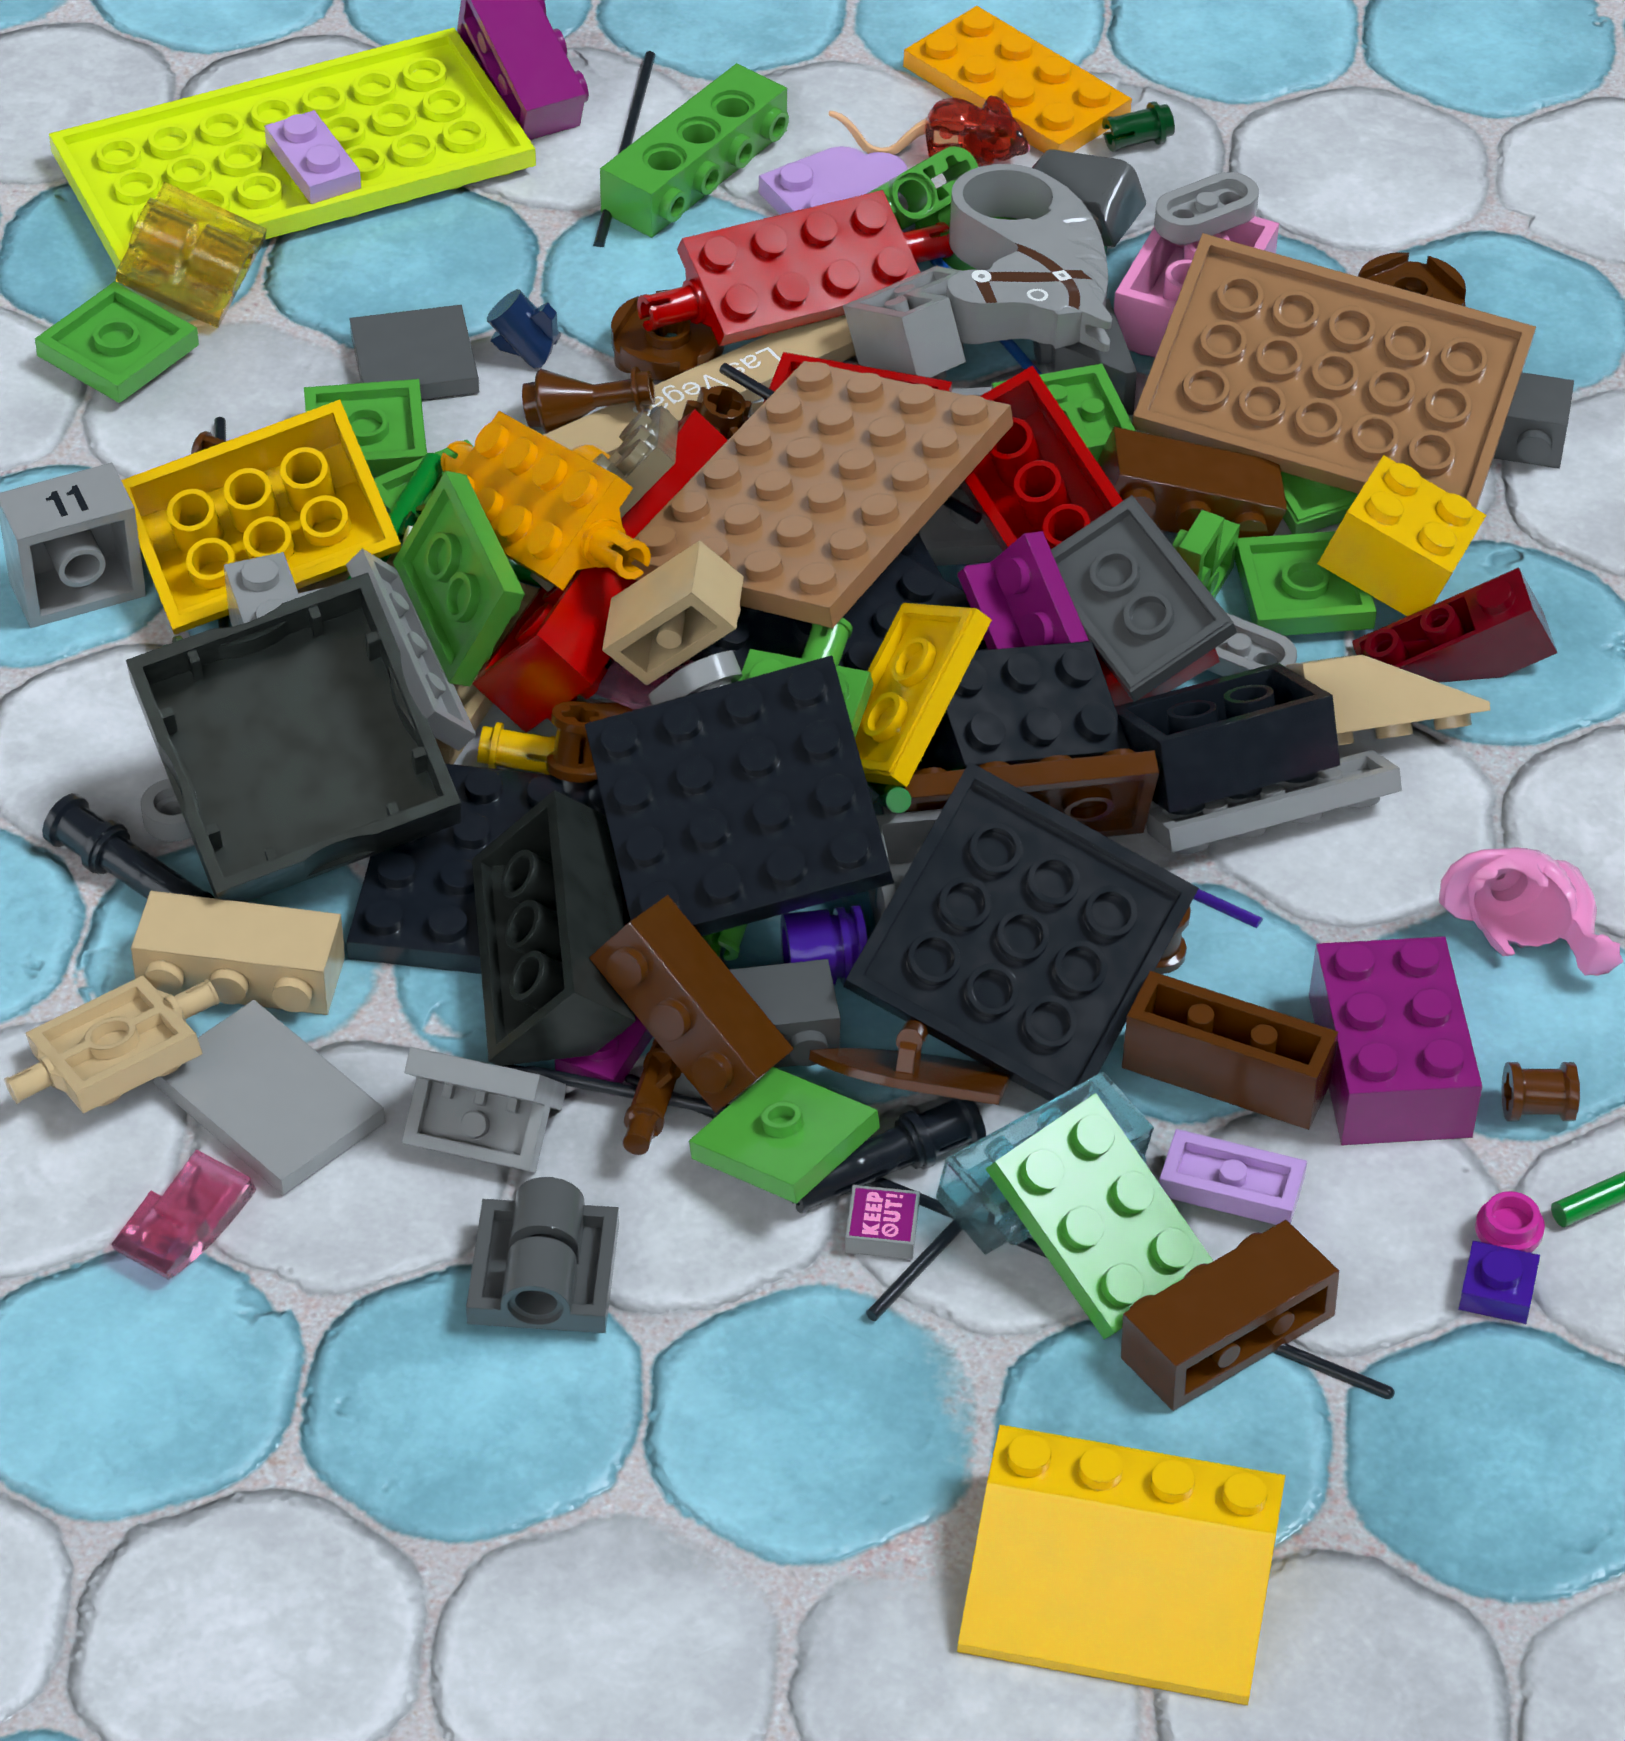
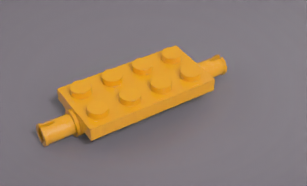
(547, 502)

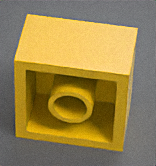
(1401, 538)

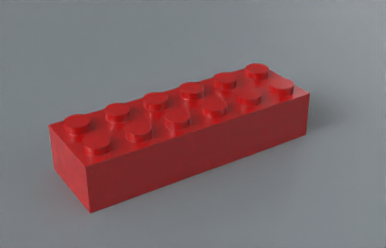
(1048, 483)
(561, 633)

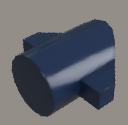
(524, 328)

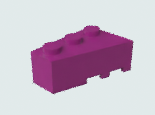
(525, 63)

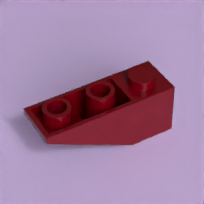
(1469, 635)

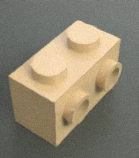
(673, 613)

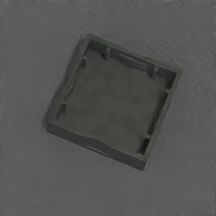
(294, 741)

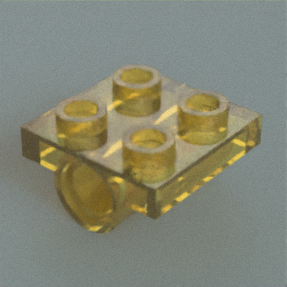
(190, 254)

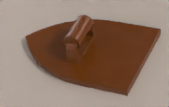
(916, 1071)

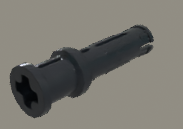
(108, 849)
(912, 1142)

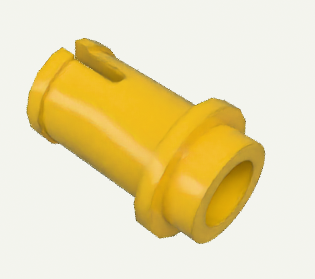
(514, 749)

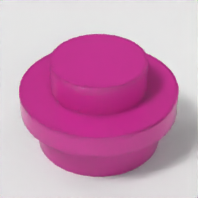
(1510, 1222)

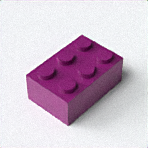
(1401, 1042)

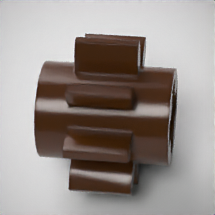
(722, 408)

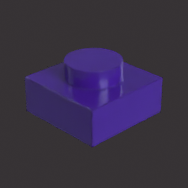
(1499, 1282)

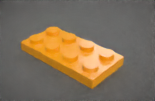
(1046, 93)

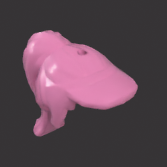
(1528, 902)

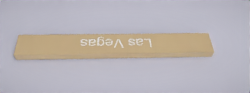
(757, 359)

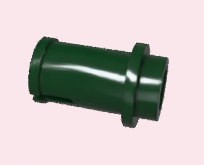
(1139, 127)

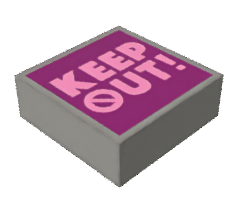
(882, 1222)

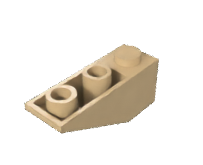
(1386, 697)

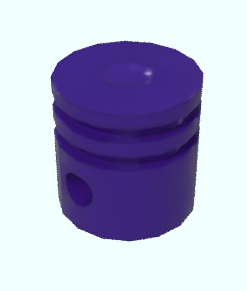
(824, 936)

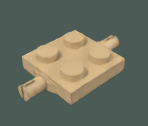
(113, 1043)

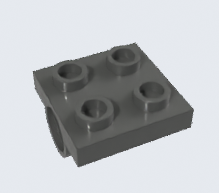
(543, 1260)

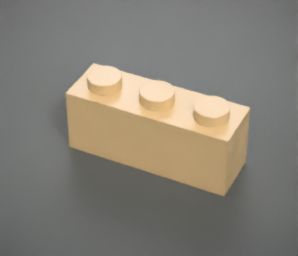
(243, 948)

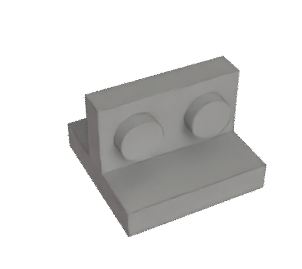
(479, 1109)

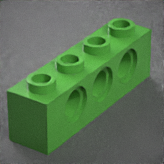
(693, 150)

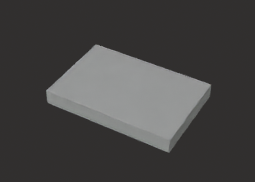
(271, 1098)

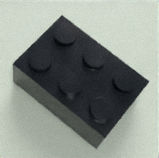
(1027, 707)
(1233, 736)

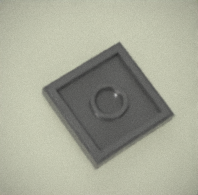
(417, 345)

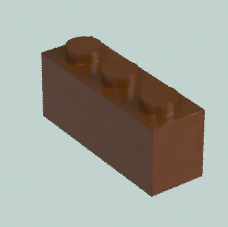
(1182, 478)
(691, 1003)
(1229, 1049)
(1228, 1314)

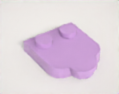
(827, 178)

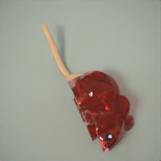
(983, 131)

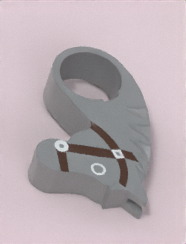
(1033, 274)

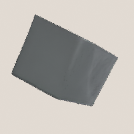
(1103, 184)

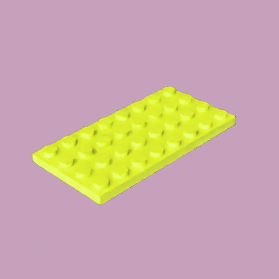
(405, 113)

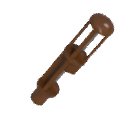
(647, 1111)

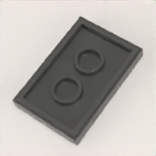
(1139, 599)

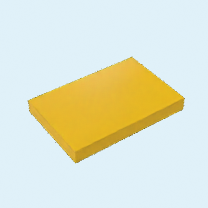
(913, 686)

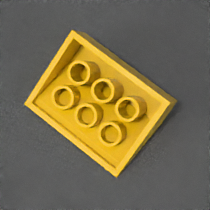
(262, 494)
(1122, 1564)

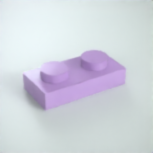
(312, 157)
(1232, 1177)

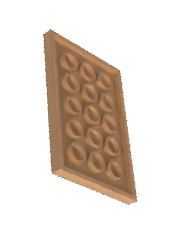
(1331, 372)
(827, 486)

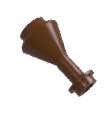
(559, 399)

